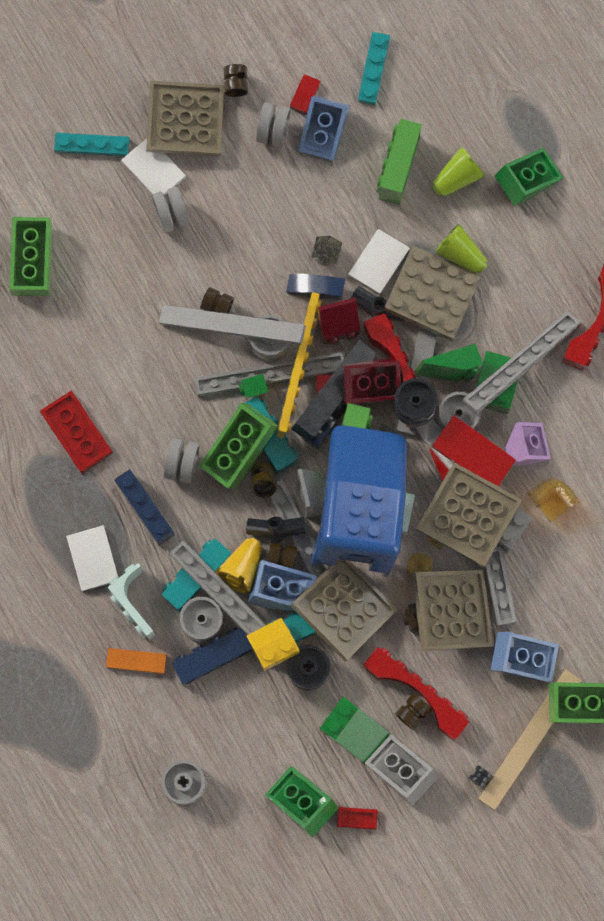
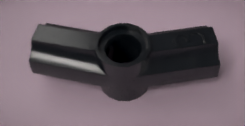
(367, 301)
(275, 527)

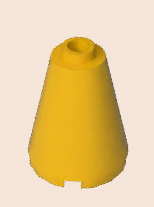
(241, 566)

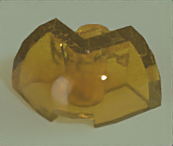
(553, 498)

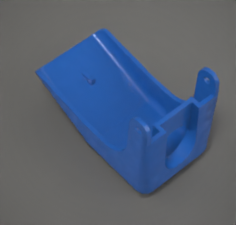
(363, 499)

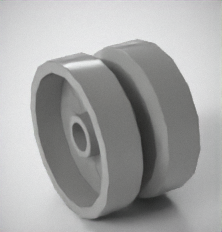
(277, 125)
(172, 209)
(267, 349)
(451, 406)
(182, 460)
(201, 631)
(181, 771)

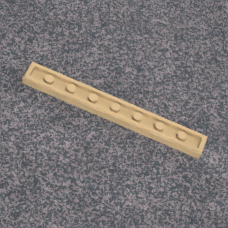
(521, 751)

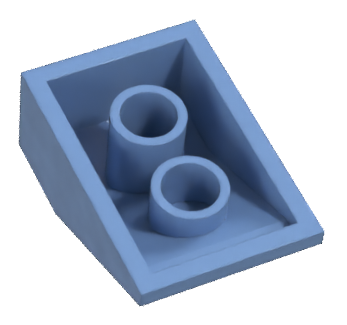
(324, 127)
(278, 586)
(524, 657)

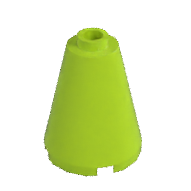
(457, 174)
(462, 251)

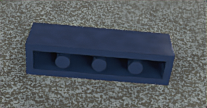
(144, 507)
(212, 657)

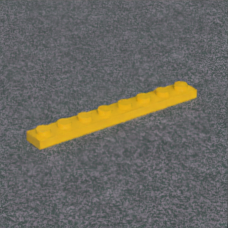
(297, 371)

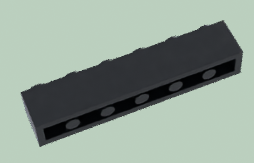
(330, 396)

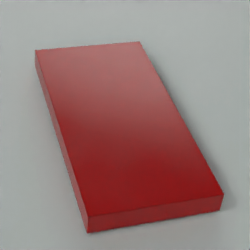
(76, 432)
(473, 451)

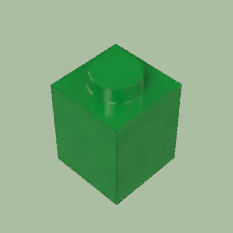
(253, 386)

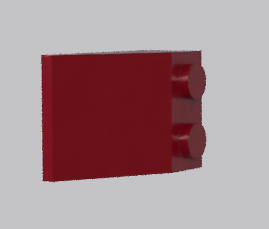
(339, 321)
(371, 381)

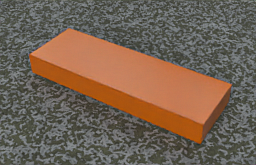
(136, 660)

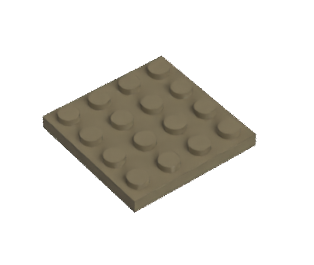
(185, 118)
(432, 293)
(468, 515)
(344, 608)
(452, 610)

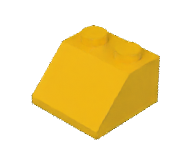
(273, 644)

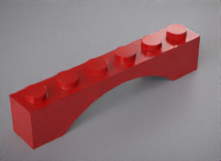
(381, 336)
(580, 348)
(385, 668)

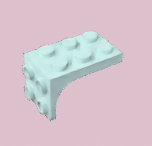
(119, 589)

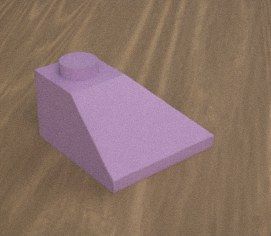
(528, 444)

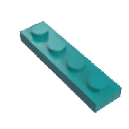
(373, 68)
(91, 144)

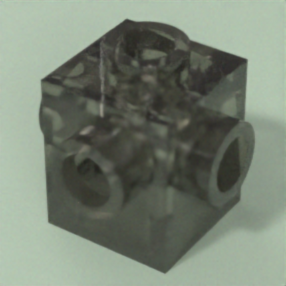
(326, 250)

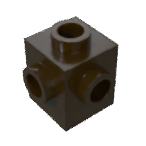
(409, 619)

